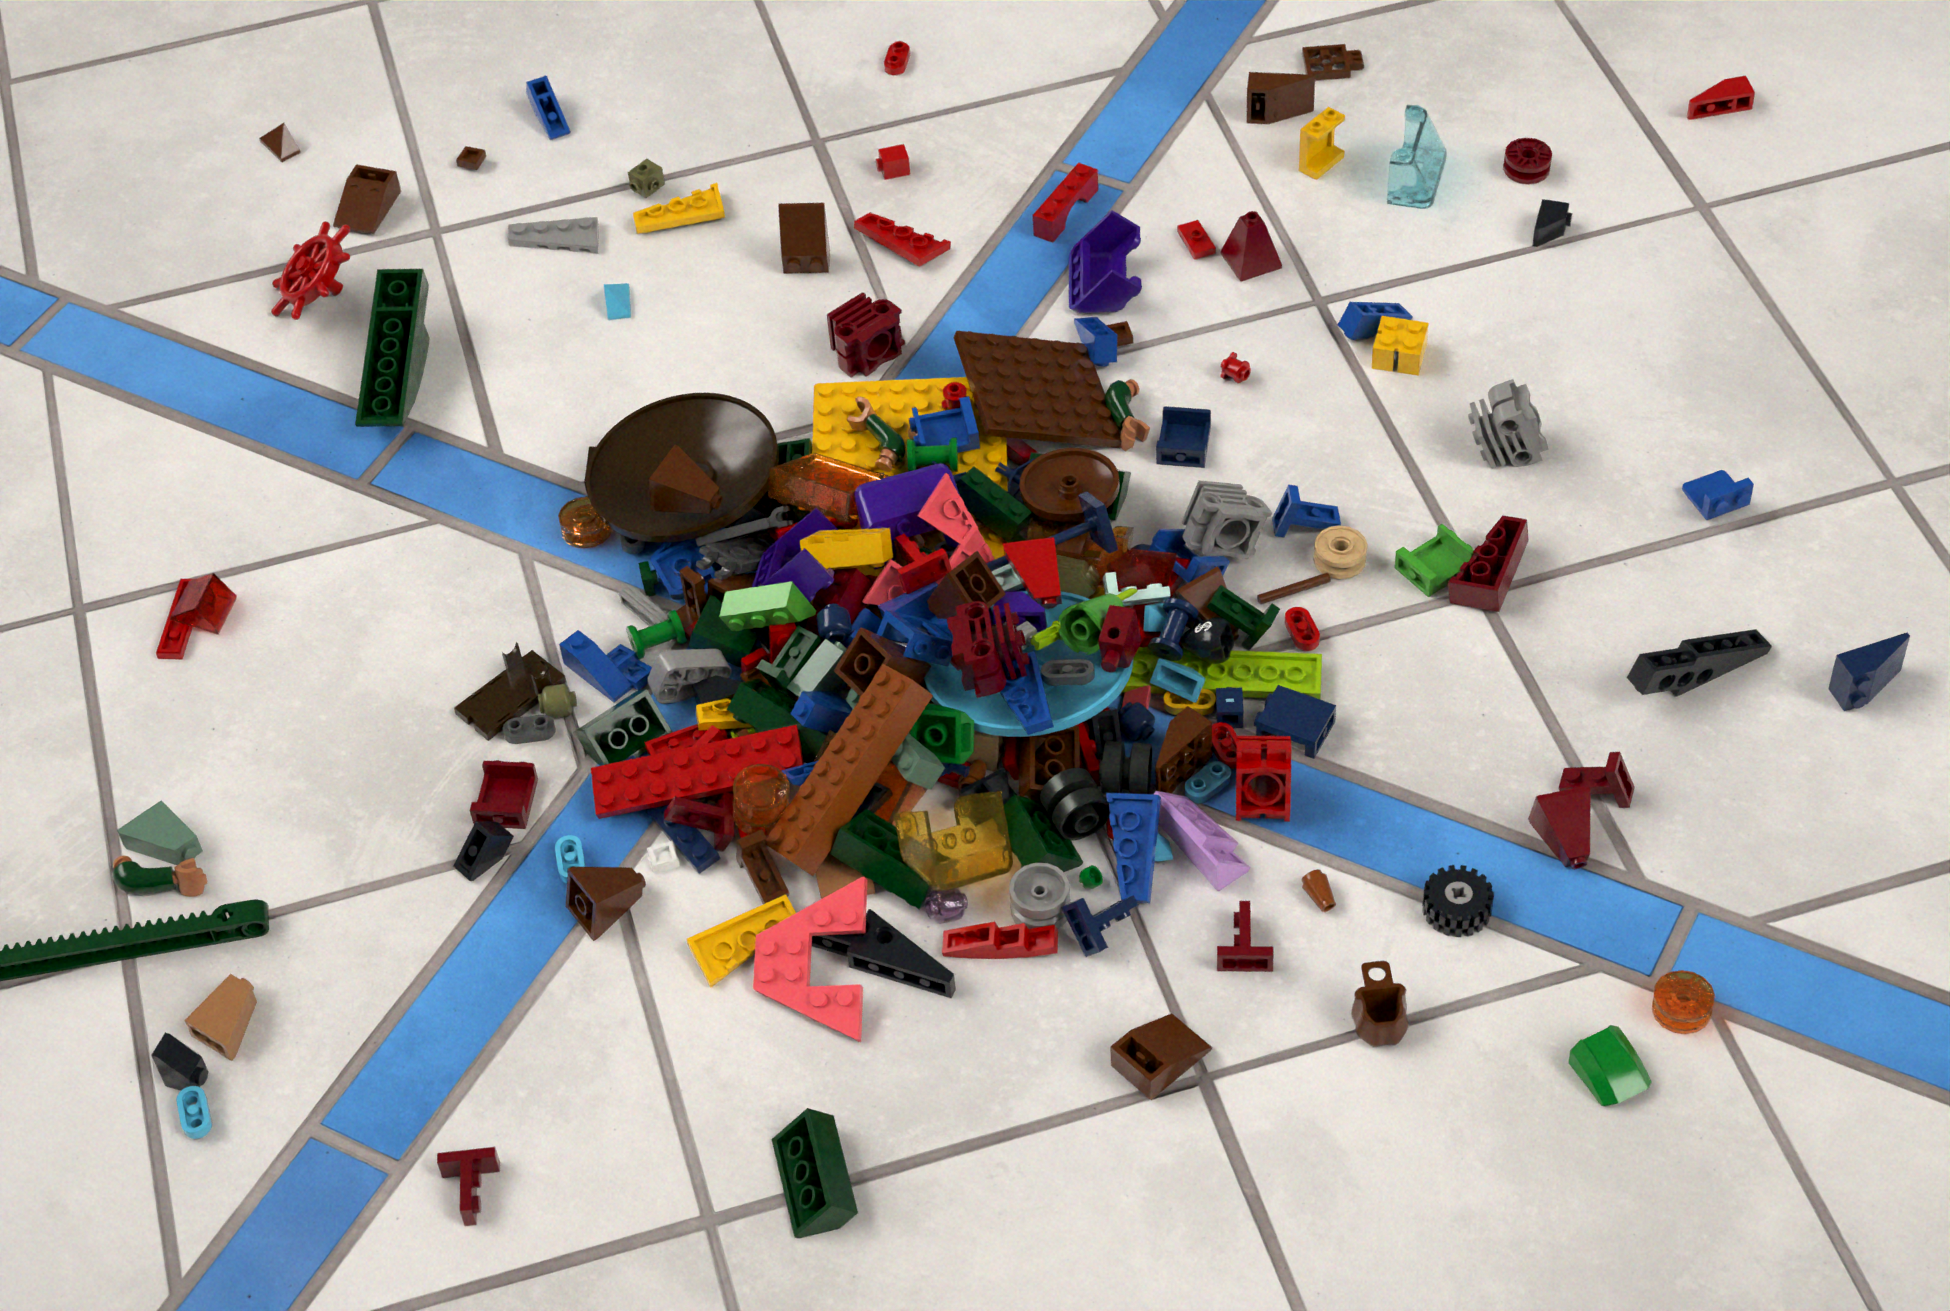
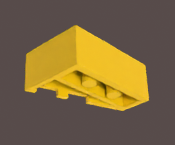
(850, 547)

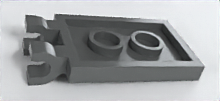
(773, 521)
(735, 554)

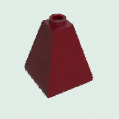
(1250, 248)
(1564, 824)

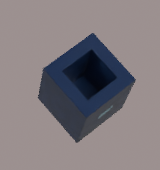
(1230, 706)

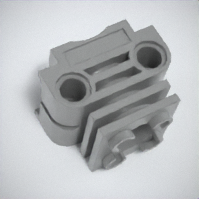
(1510, 426)
(1224, 520)

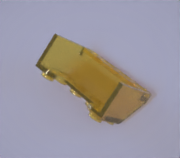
(961, 853)

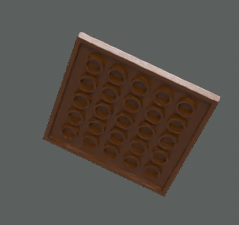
(1036, 389)

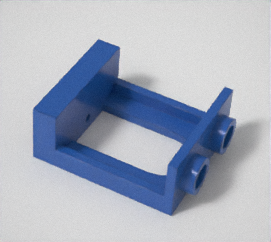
(1172, 541)
(916, 633)

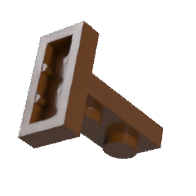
(694, 596)
(760, 866)

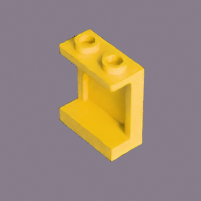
(1317, 145)

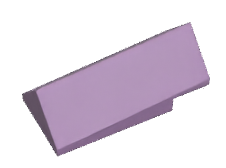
(1201, 840)

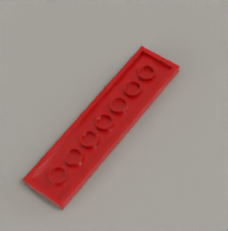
(690, 771)

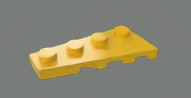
(679, 212)
(716, 714)
(733, 941)

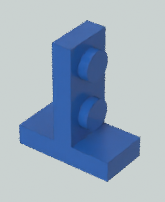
(1297, 512)

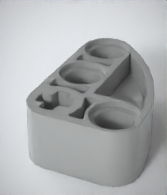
(678, 669)

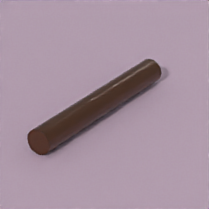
(1293, 588)

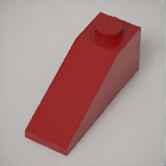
(1723, 98)

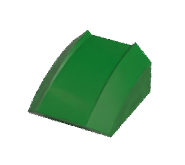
(945, 733)
(1609, 1066)

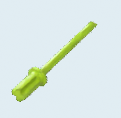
(1052, 634)

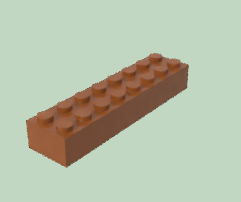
(848, 769)

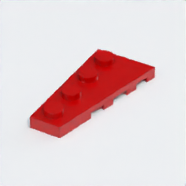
(901, 239)

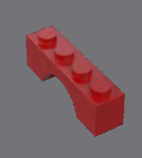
(1052, 215)

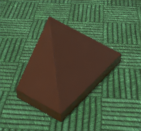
(280, 143)

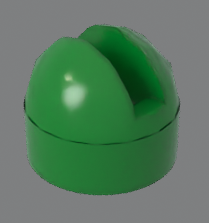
(1090, 877)

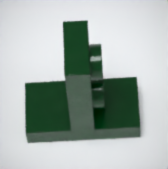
(1243, 615)
(790, 660)

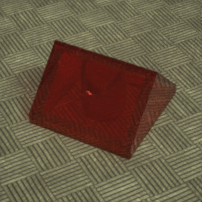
(1143, 568)
(205, 604)

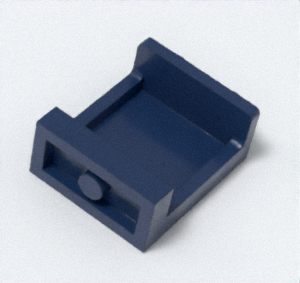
(1184, 437)
(1298, 716)

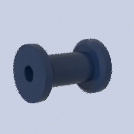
(1167, 644)

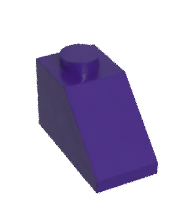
(1026, 609)

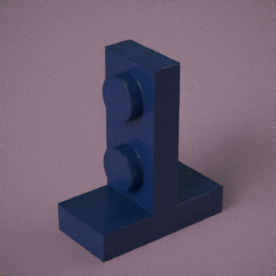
(1088, 927)

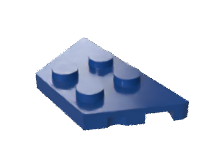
(673, 558)

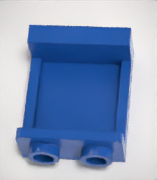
(941, 426)

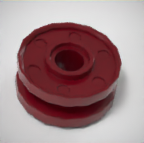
(1527, 160)

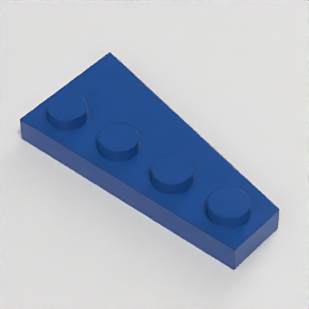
(1028, 697)
(1135, 832)

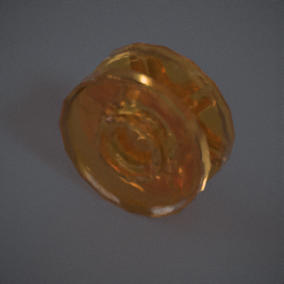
(581, 524)
(1683, 1002)

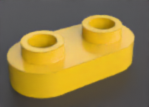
(1205, 704)

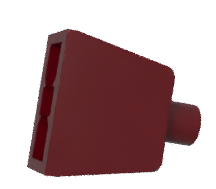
(1119, 638)

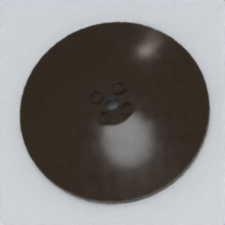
(715, 430)

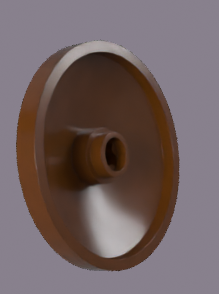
(1057, 478)

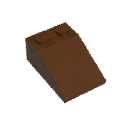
(804, 238)

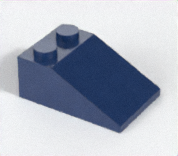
(1866, 671)

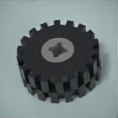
(1462, 914)

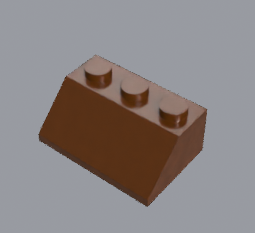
(1045, 757)

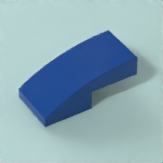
(630, 666)

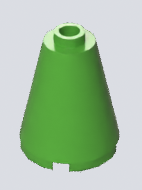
(1084, 621)

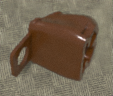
(1380, 1008)

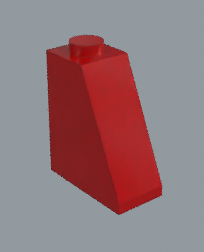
(1037, 569)

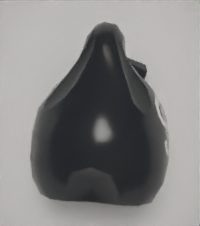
(1209, 640)

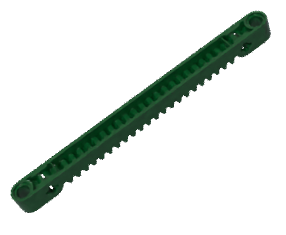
(245, 921)

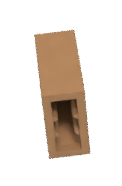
(224, 1016)

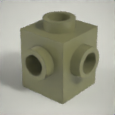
(646, 178)

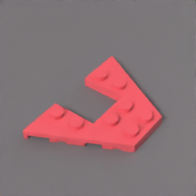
(949, 515)
(784, 960)

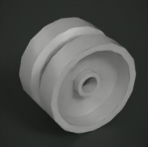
(1038, 895)

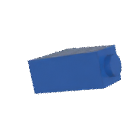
(911, 604)
(821, 710)

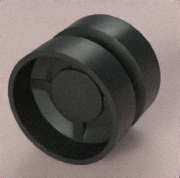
(1117, 769)
(1075, 803)

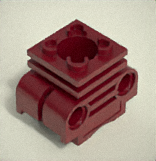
(865, 334)
(983, 647)

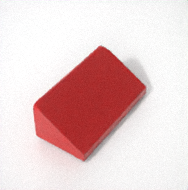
(1018, 451)

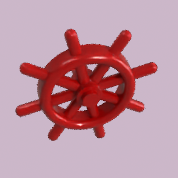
(311, 271)

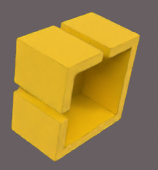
(1402, 336)

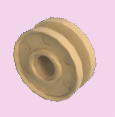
(1340, 552)

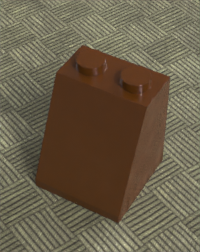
(869, 653)

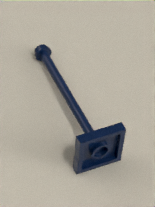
(1096, 523)

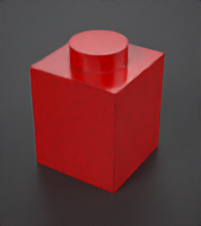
(893, 162)

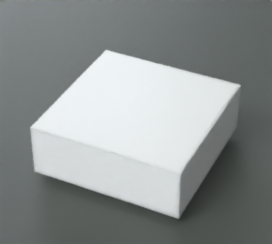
(663, 857)

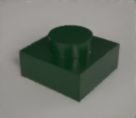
(649, 578)

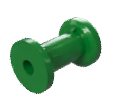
(926, 454)
(656, 634)

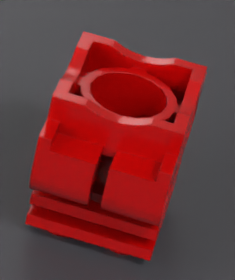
(1263, 777)

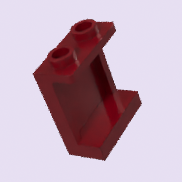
(506, 793)

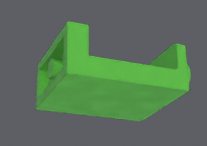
(1434, 562)

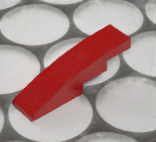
(996, 942)

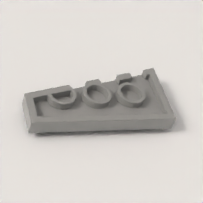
(568, 233)

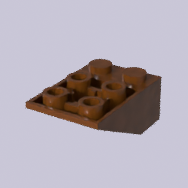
(1278, 96)
(367, 198)
(1183, 750)
(1157, 1054)

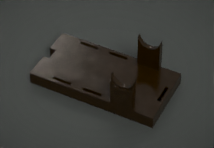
(509, 693)

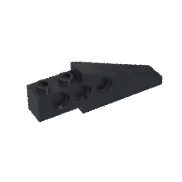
(1696, 662)
(897, 960)

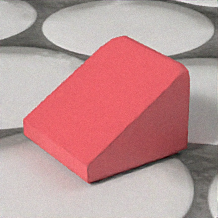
(1140, 695)

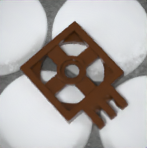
(1351, 59)

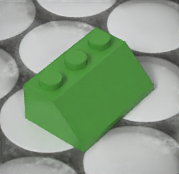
(764, 606)

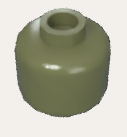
(557, 701)

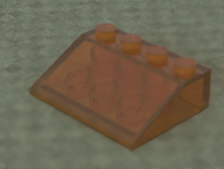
(820, 484)

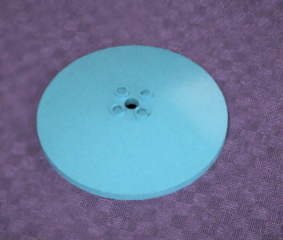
(1067, 703)

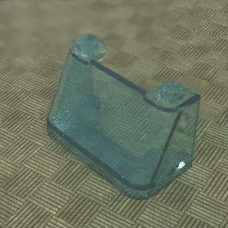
(1419, 163)

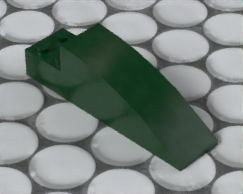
(394, 348)

